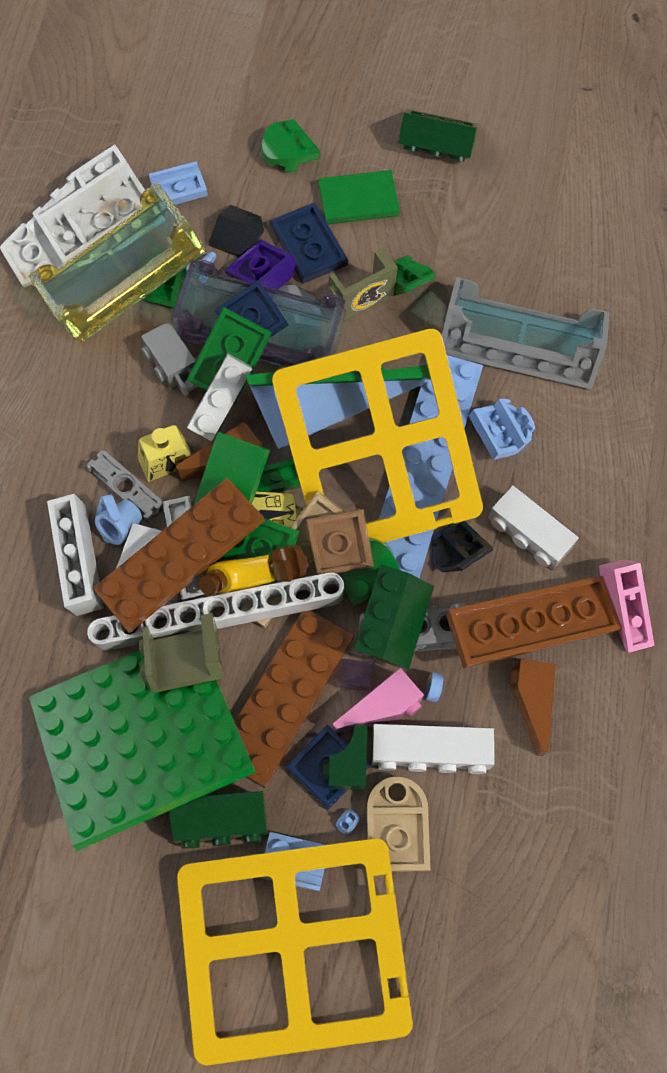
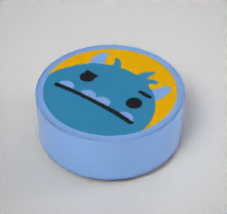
(433, 687)

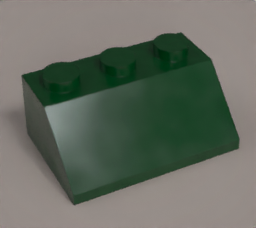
(437, 134)
(393, 617)
(220, 820)

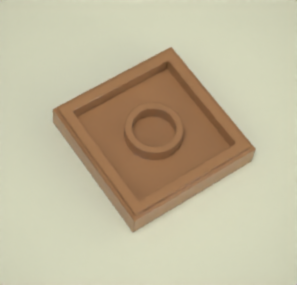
(340, 542)

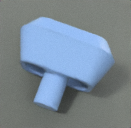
(347, 821)

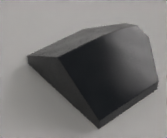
(236, 231)
(458, 547)

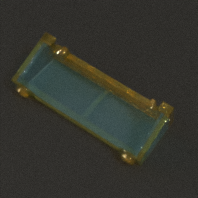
(119, 266)

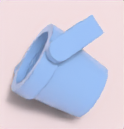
(116, 520)

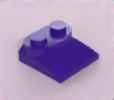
(263, 263)

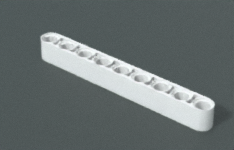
(232, 615)

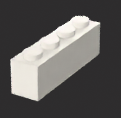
(74, 554)
(432, 747)

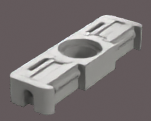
(113, 473)

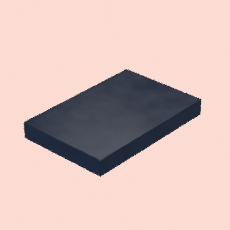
(310, 241)

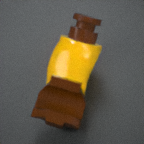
(241, 574)

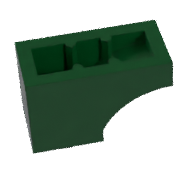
(348, 767)

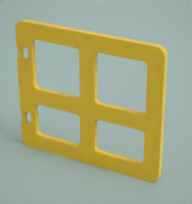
(387, 438)
(290, 940)

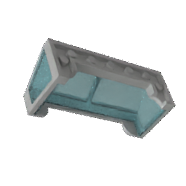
(524, 338)

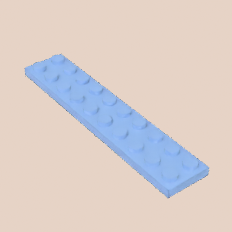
(430, 463)

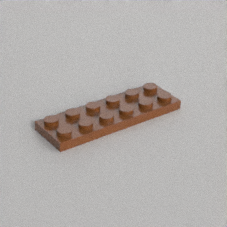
(178, 555)
(532, 621)
(289, 691)

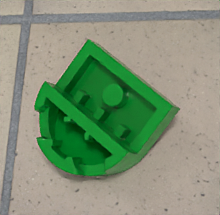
(287, 145)
(361, 581)

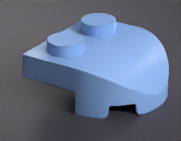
(503, 428)

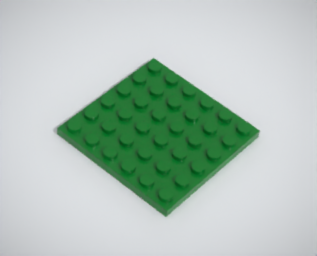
(133, 751)

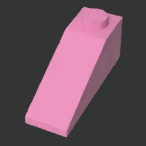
(629, 599)
(384, 704)

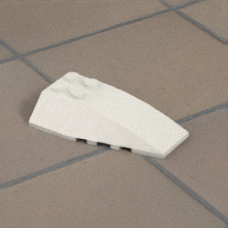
(76, 215)

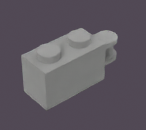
(170, 357)

